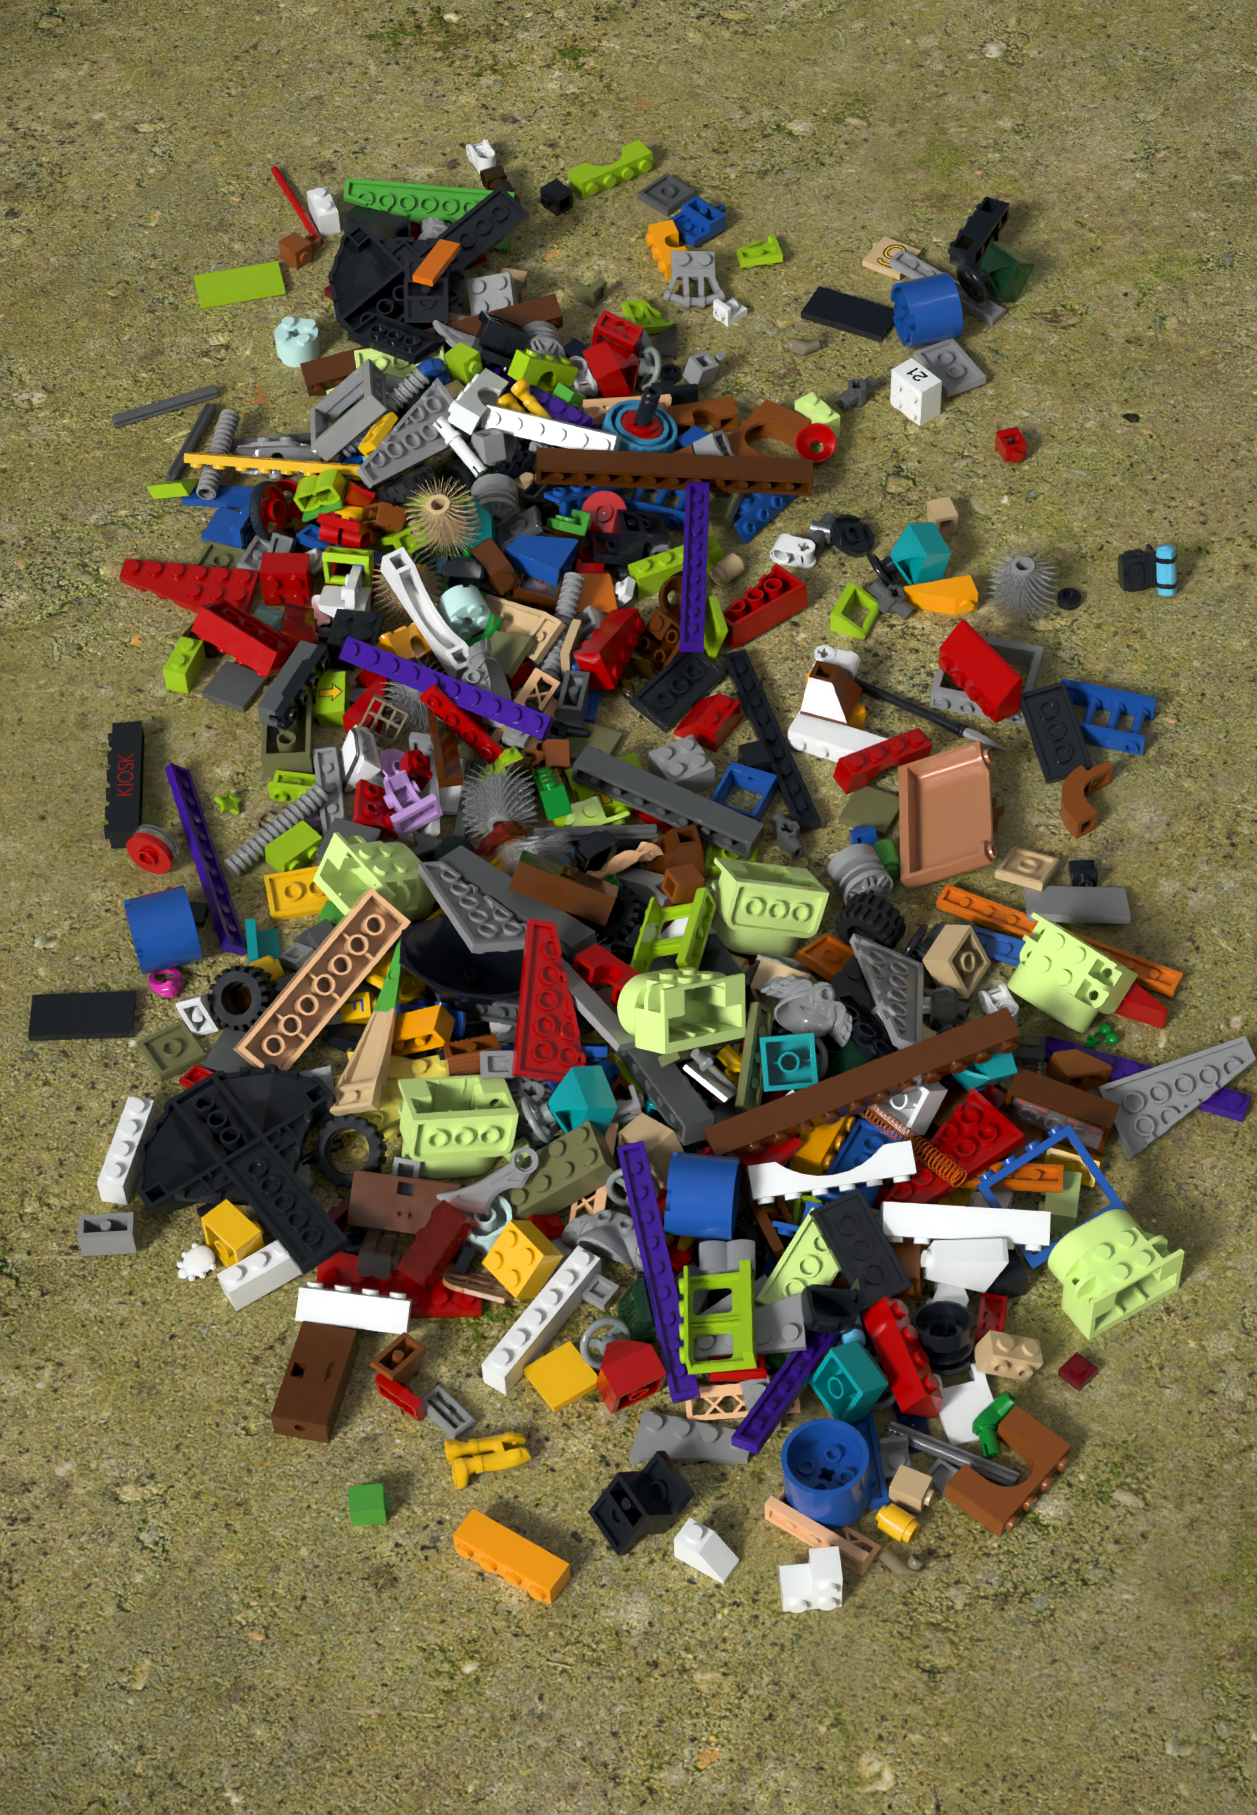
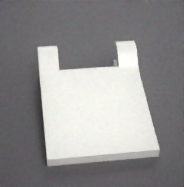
(710, 1081)
(962, 1405)

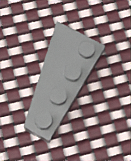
(778, 1330)
(685, 1441)

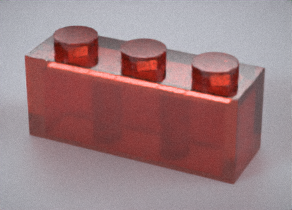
(436, 1245)

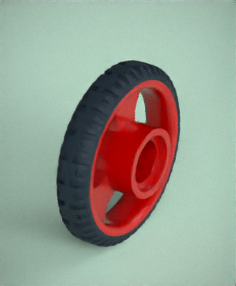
(267, 510)

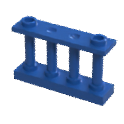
(673, 517)
(1117, 703)

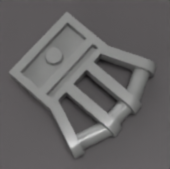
(697, 267)

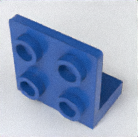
(230, 527)

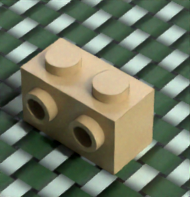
(1008, 1355)

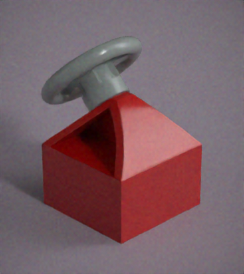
(619, 370)
(628, 1367)

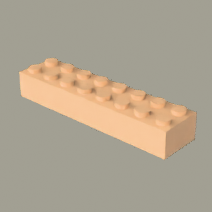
(323, 983)

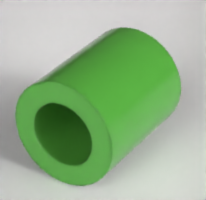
(889, 856)

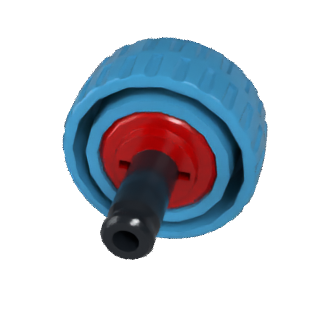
(642, 424)

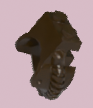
(635, 667)

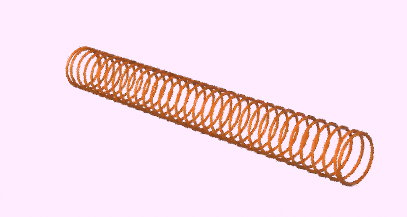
(953, 1176)

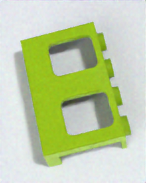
(391, 542)
(689, 946)
(738, 1322)

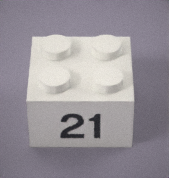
(915, 392)

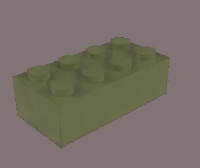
(292, 747)
(564, 1174)

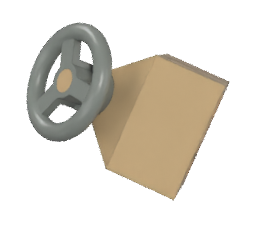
(660, 1145)

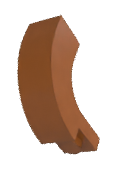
(1075, 810)

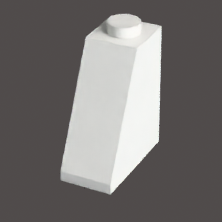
(965, 1262)

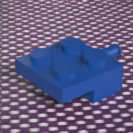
(699, 221)

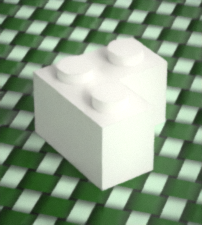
(814, 1583)

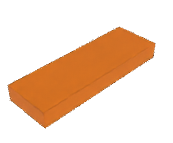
(436, 262)

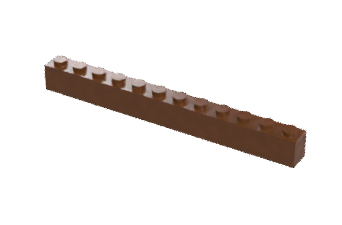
(333, 369)
(672, 471)
(864, 1086)

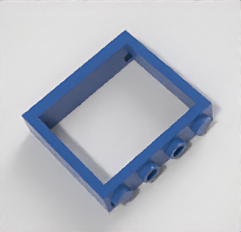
(1033, 1150)

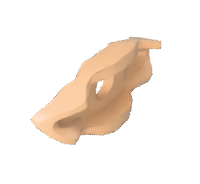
(624, 860)

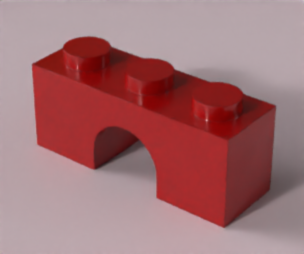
(600, 966)

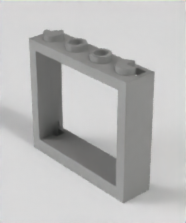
(364, 380)
(1014, 654)

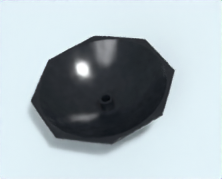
(444, 963)

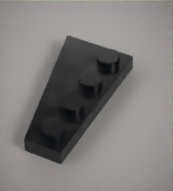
(866, 1029)

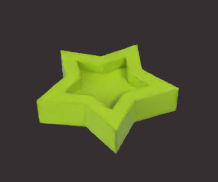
(228, 802)

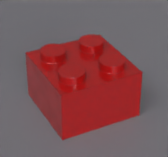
(286, 579)

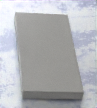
(1078, 904)

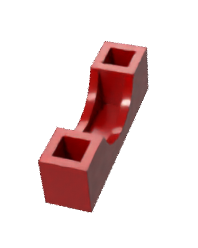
(860, 767)

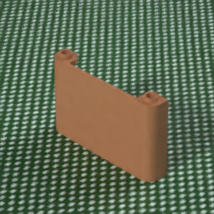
(945, 815)

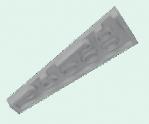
(412, 439)
(478, 919)
(895, 987)
(1169, 1092)

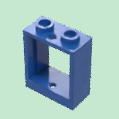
(739, 776)

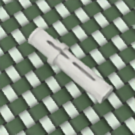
(459, 446)

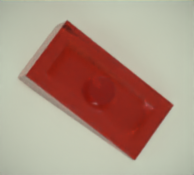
(501, 833)

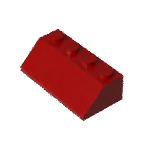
(242, 637)
(981, 672)
(903, 1358)

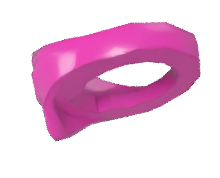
(169, 988)

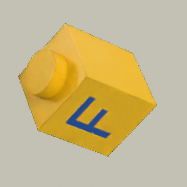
(357, 1008)

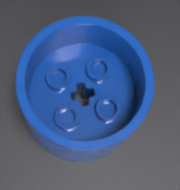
(927, 310)
(163, 930)
(702, 1196)
(827, 1472)

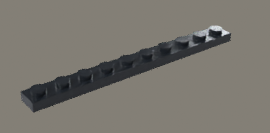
(767, 729)

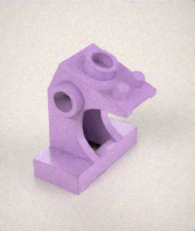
(402, 792)

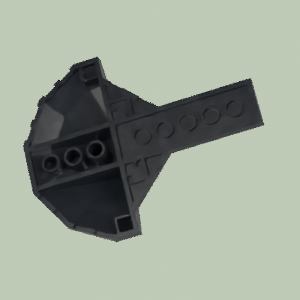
(371, 268)
(243, 1143)

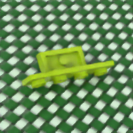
(589, 813)

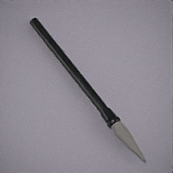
(952, 726)

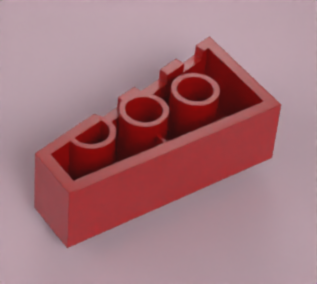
(764, 606)
(610, 647)

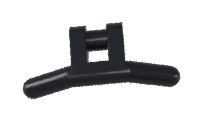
(562, 729)

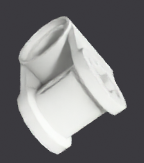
(481, 155)
(584, 381)
(792, 550)
(846, 660)
(998, 999)

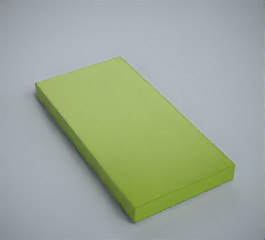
(239, 284)

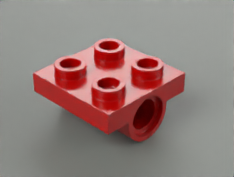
(345, 532)
(371, 808)

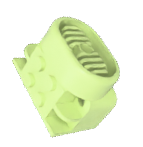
(386, 867)
(766, 906)
(1068, 976)
(682, 1009)
(456, 1124)
(1112, 1271)

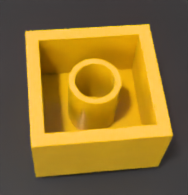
(231, 1233)
(522, 1259)

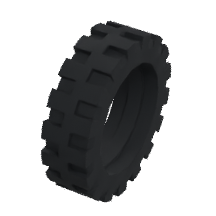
(400, 488)
(328, 1135)

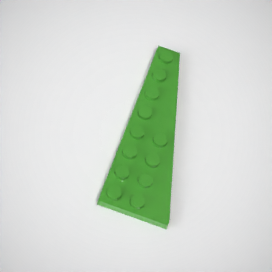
(417, 201)

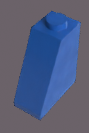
(542, 556)

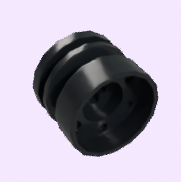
(945, 1336)

